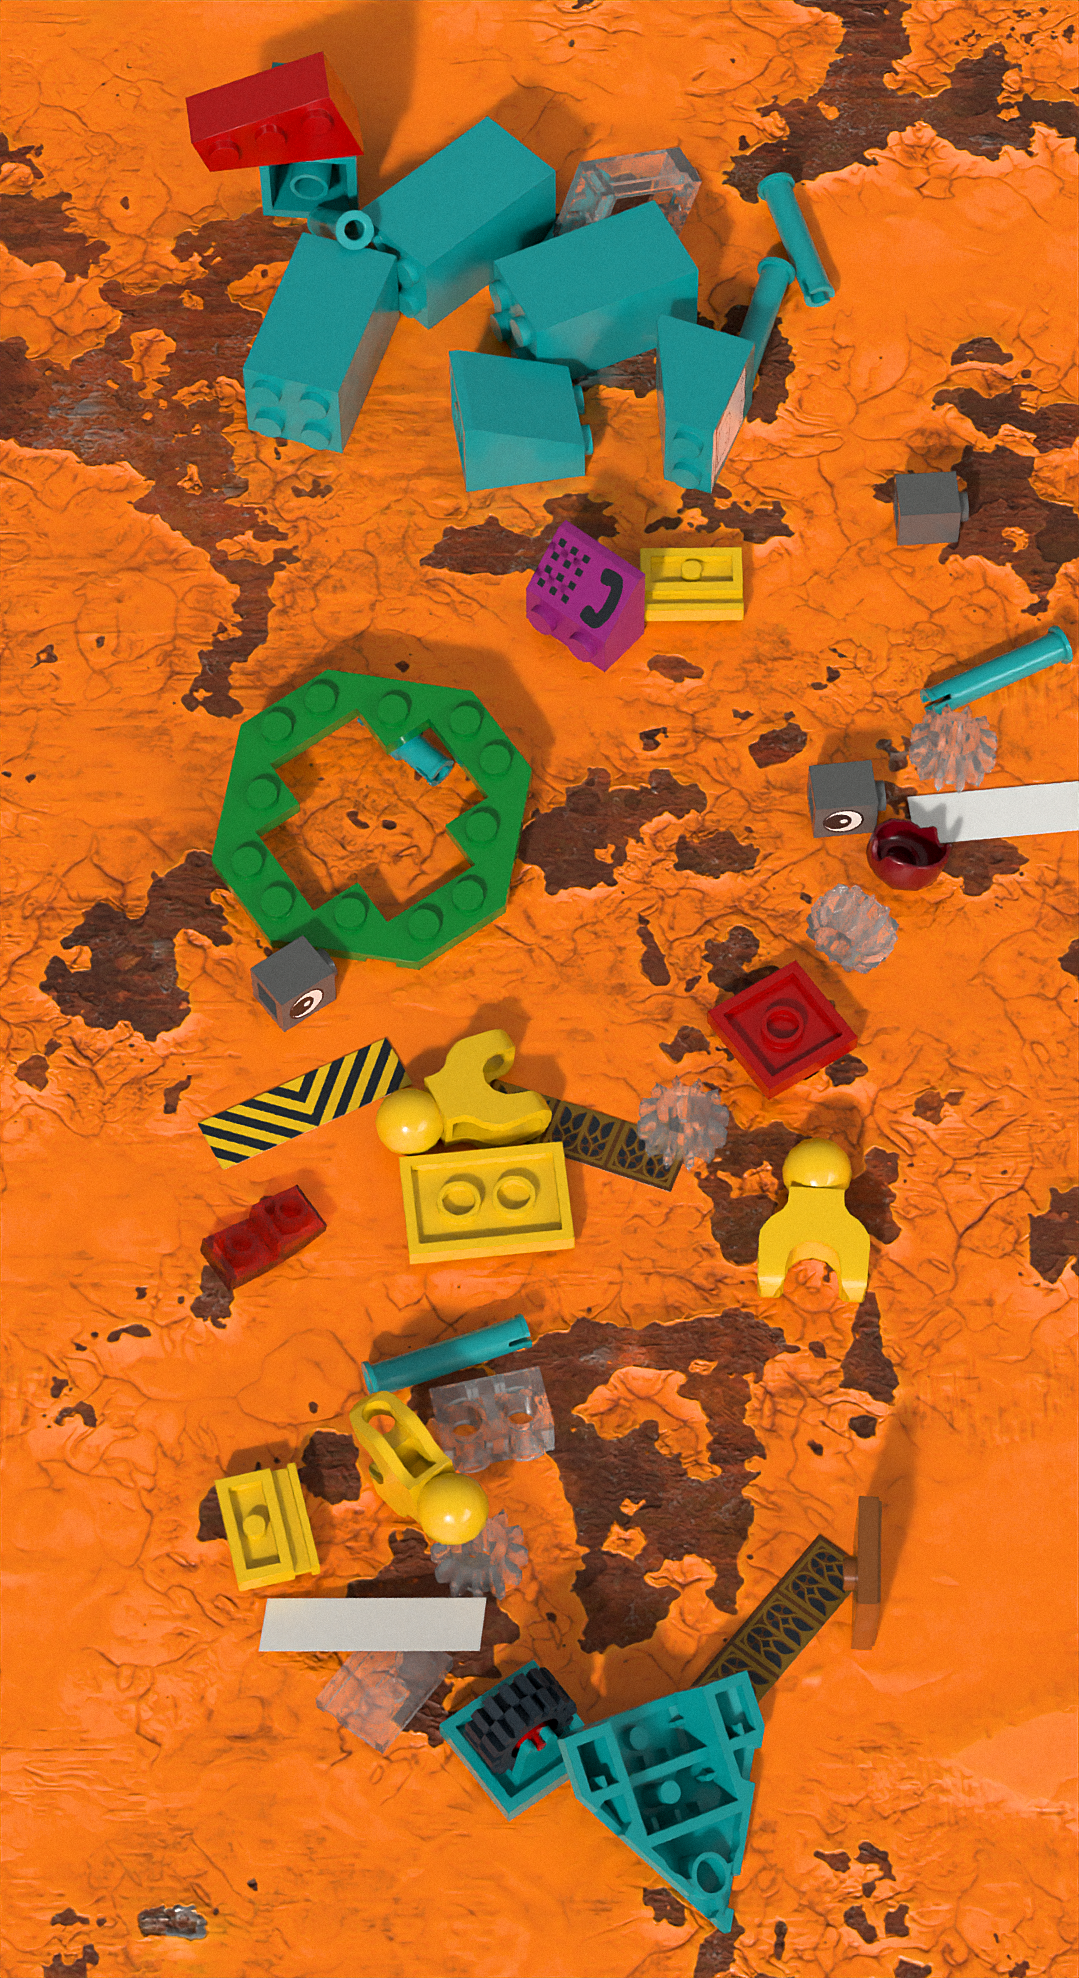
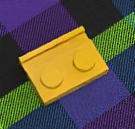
(693, 583)
(267, 1527)

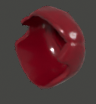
(906, 854)

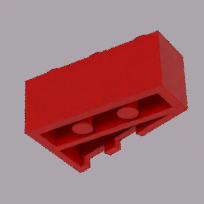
(276, 118)

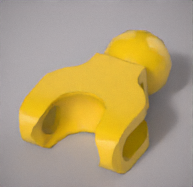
(461, 1103)
(815, 1223)
(417, 1474)

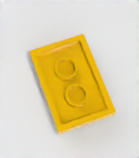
(486, 1202)

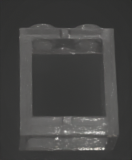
(600, 182)

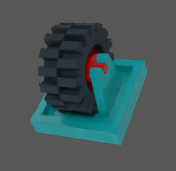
(512, 1738)

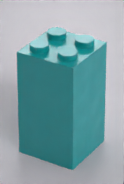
(460, 215)
(594, 291)
(321, 343)

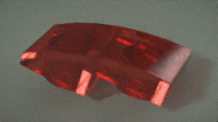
(267, 1238)

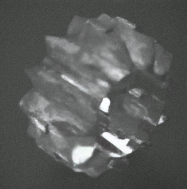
(953, 748)
(852, 928)
(664, 1121)
(484, 1571)

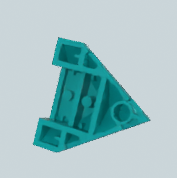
(676, 1784)

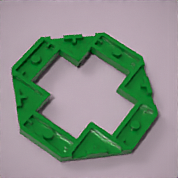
(393, 714)

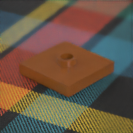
(863, 1572)

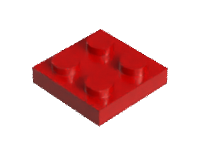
(782, 1029)

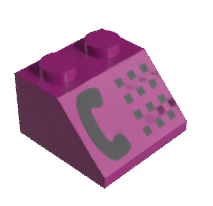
(586, 598)

